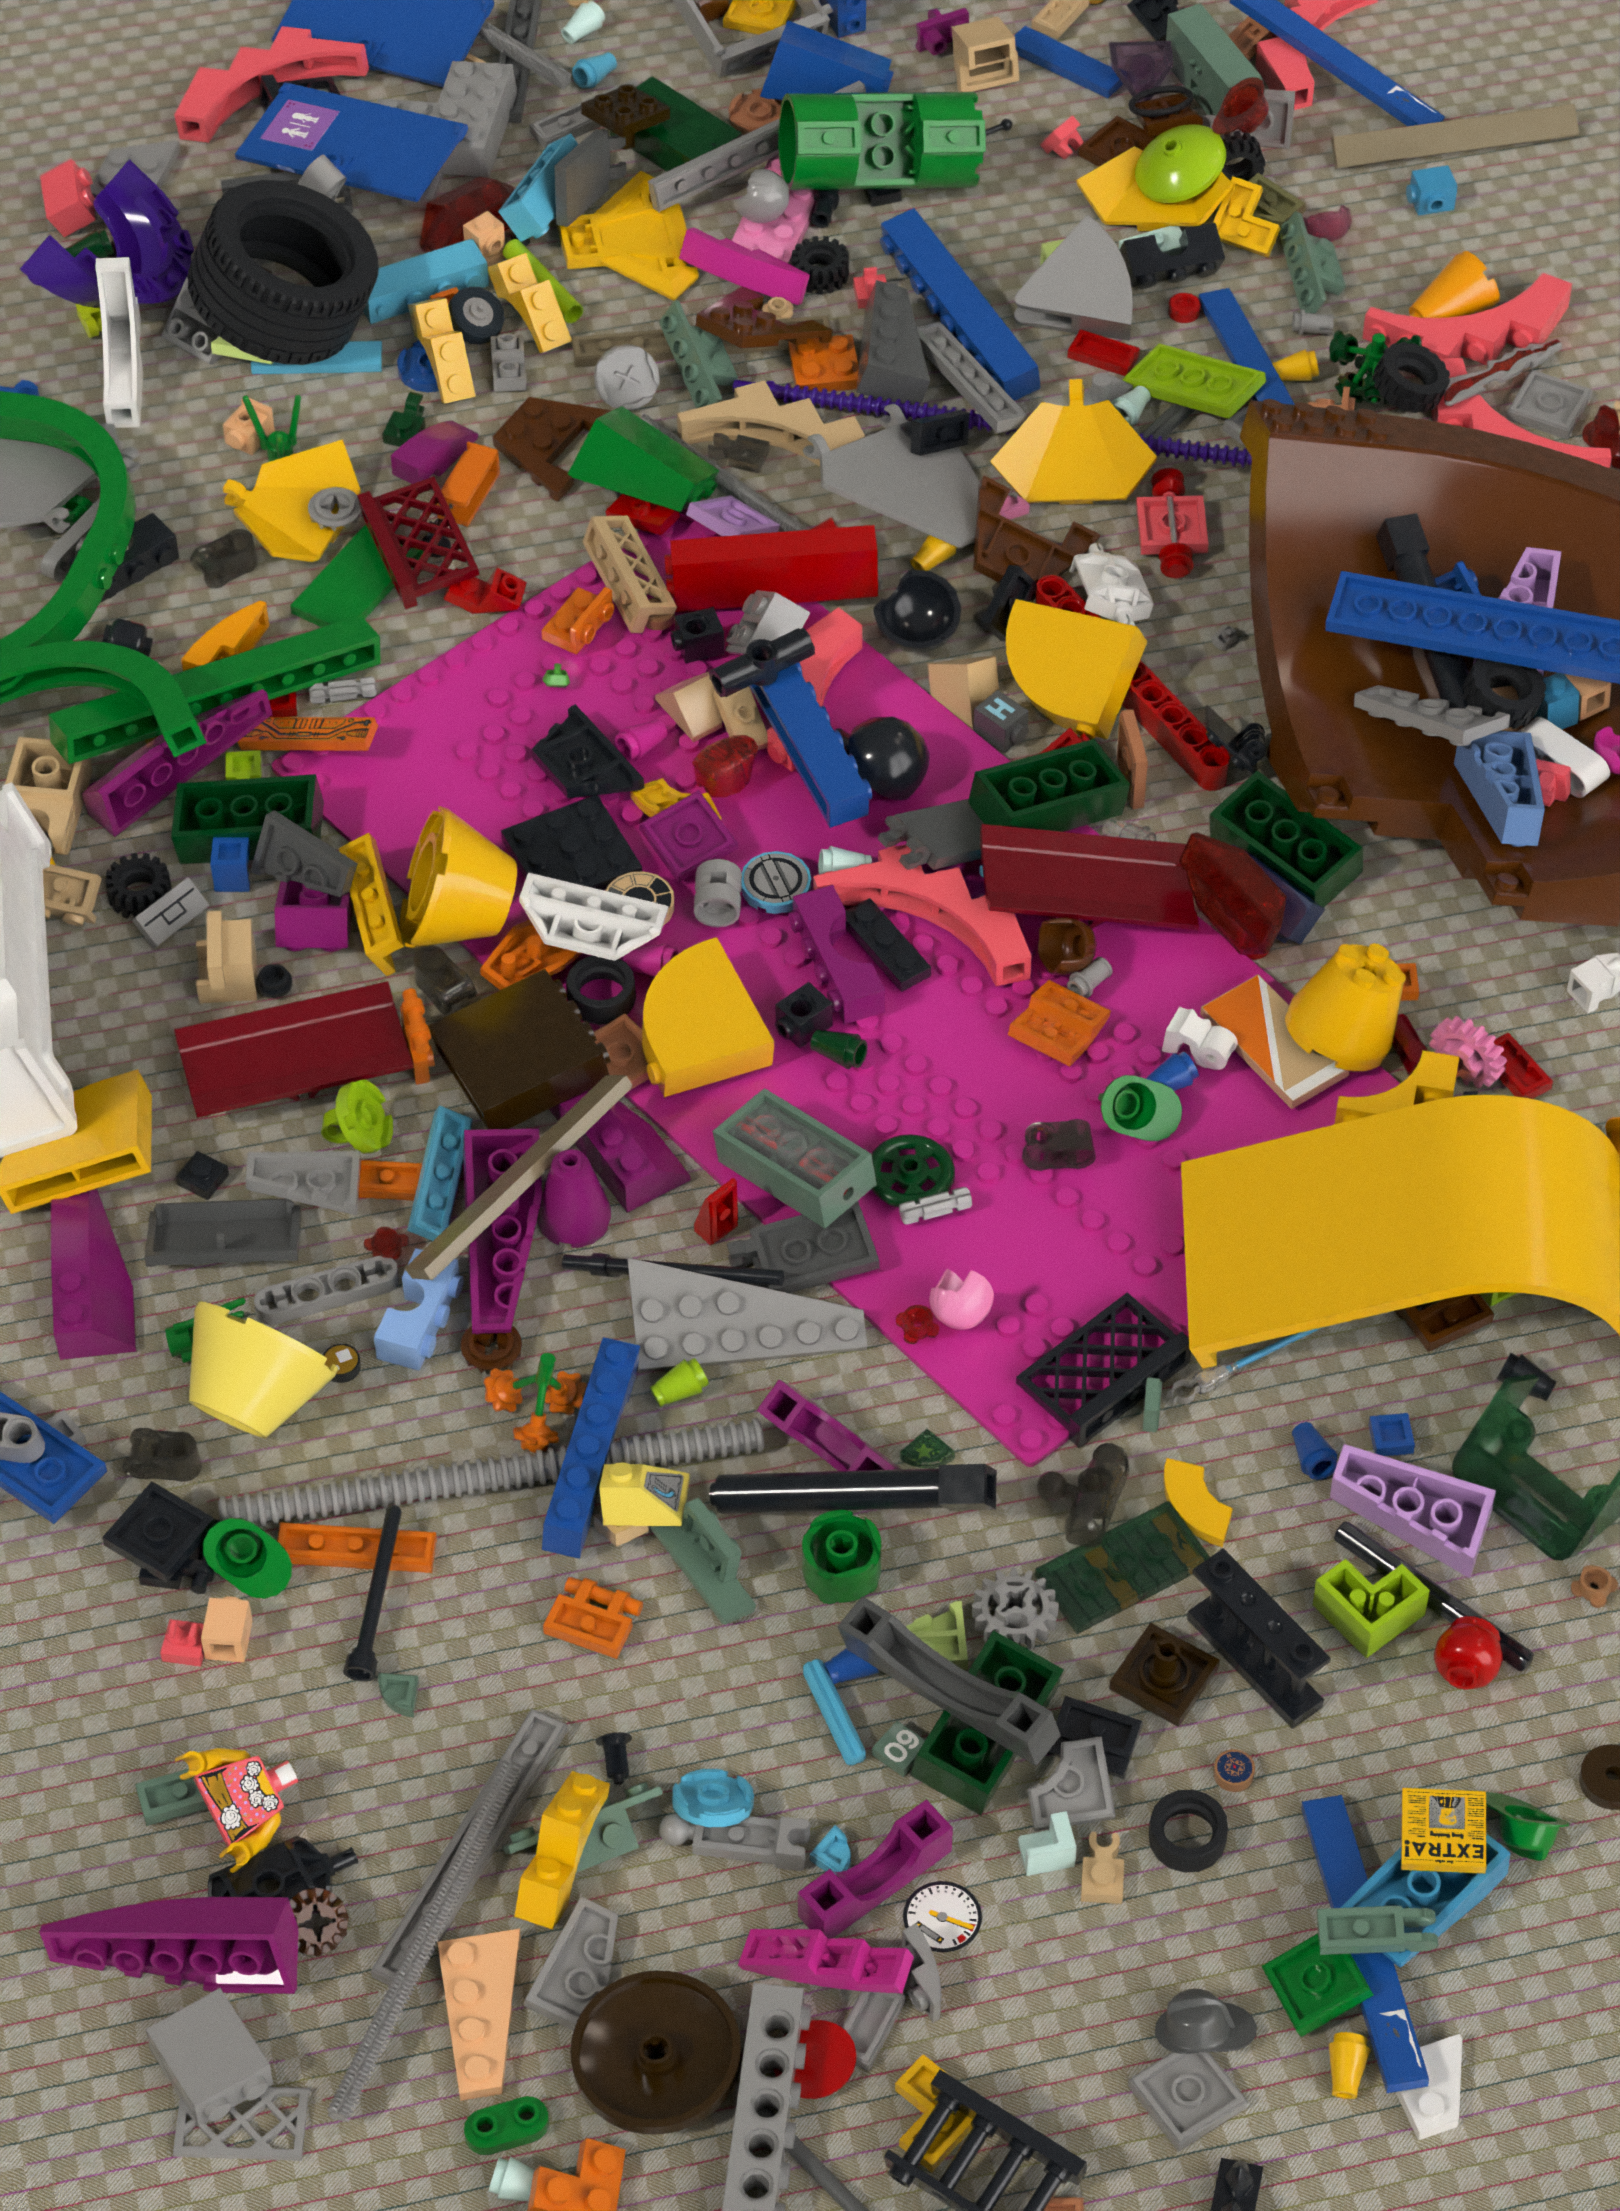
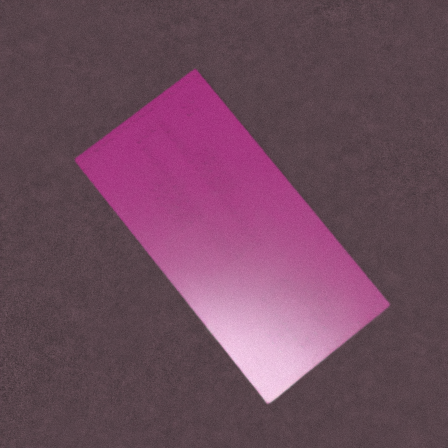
(935, 1059)

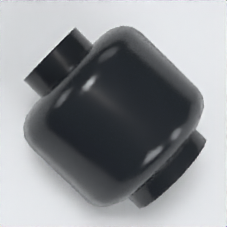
(128, 634)

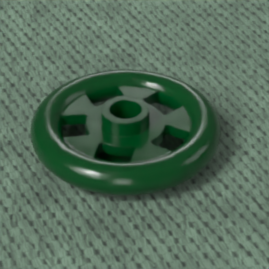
(911, 1181)

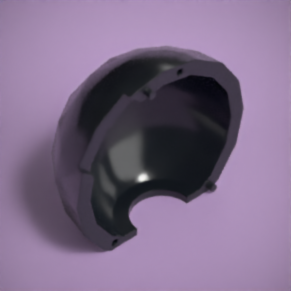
(919, 612)
(890, 756)

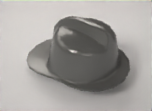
(1203, 2023)

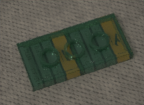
(1124, 1568)

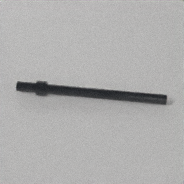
(602, 1264)

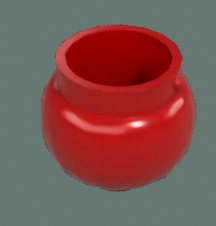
(1469, 1653)

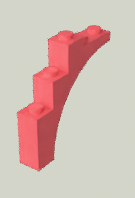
(293, 56)
(1285, 66)
(1484, 334)
(1479, 415)
(835, 642)
(941, 900)

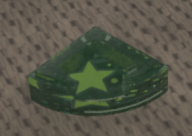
(927, 1451)

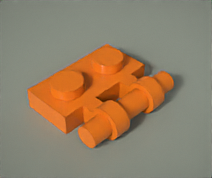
(417, 1035)
(589, 1625)

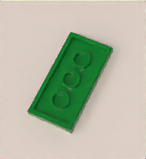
(348, 585)

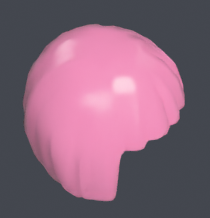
(959, 1302)

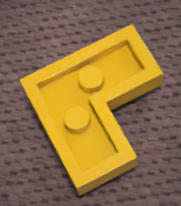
(1239, 226)
(916, 2089)

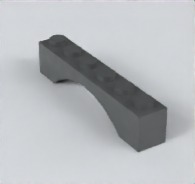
(994, 1711)

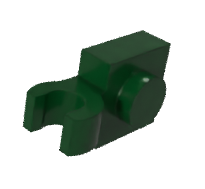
(406, 424)

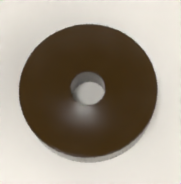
(1593, 1778)

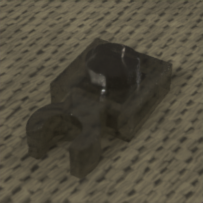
(743, 453)

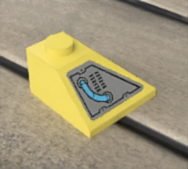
(642, 1495)

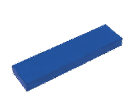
(1066, 62)

